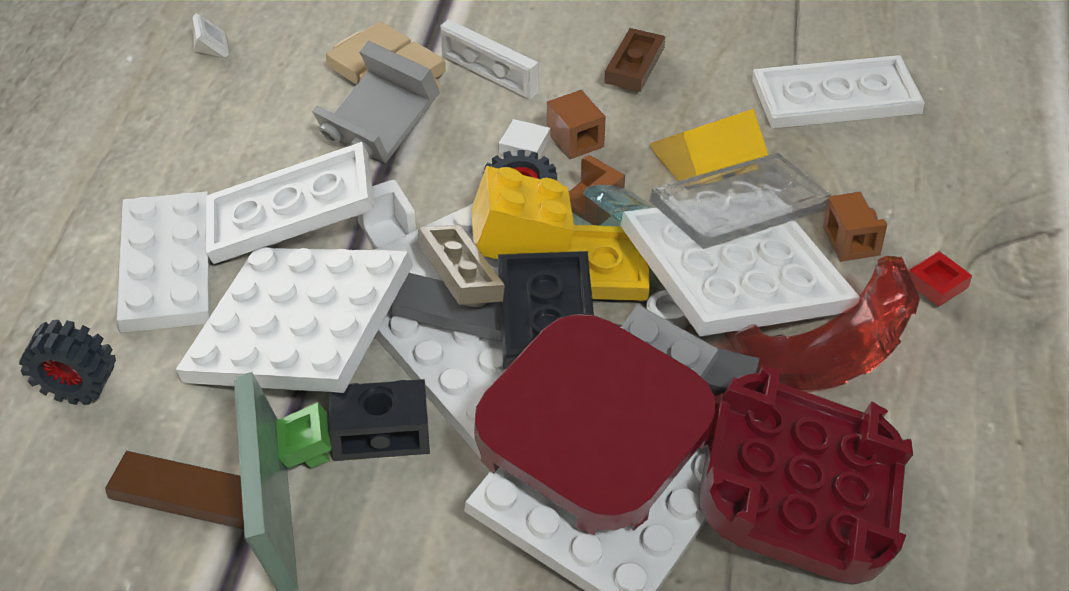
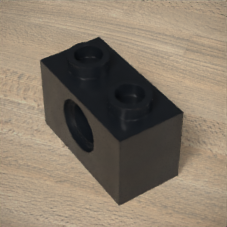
(379, 420)

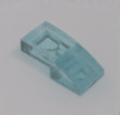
(615, 200)

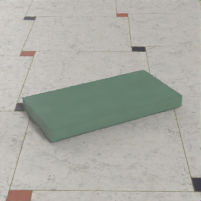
(264, 485)

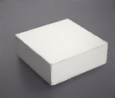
(525, 137)

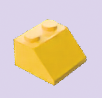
(712, 146)

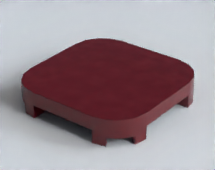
(594, 421)
(805, 479)

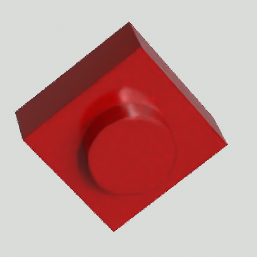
(940, 278)

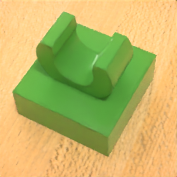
(304, 437)

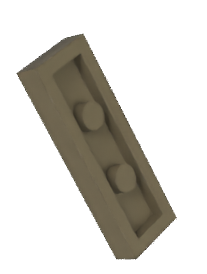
(460, 265)

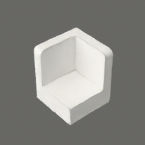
(391, 215)

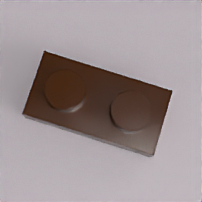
(634, 59)

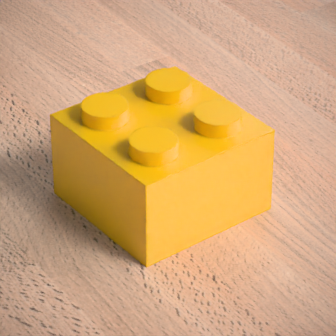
(520, 214)

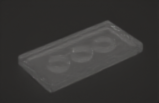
(740, 200)

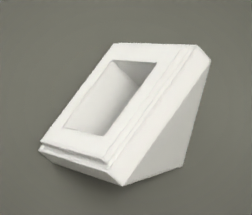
(209, 38)

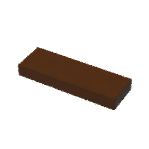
(178, 489)

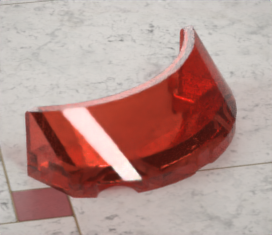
(848, 343)

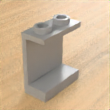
(382, 104)

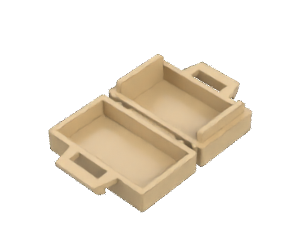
(348, 62)

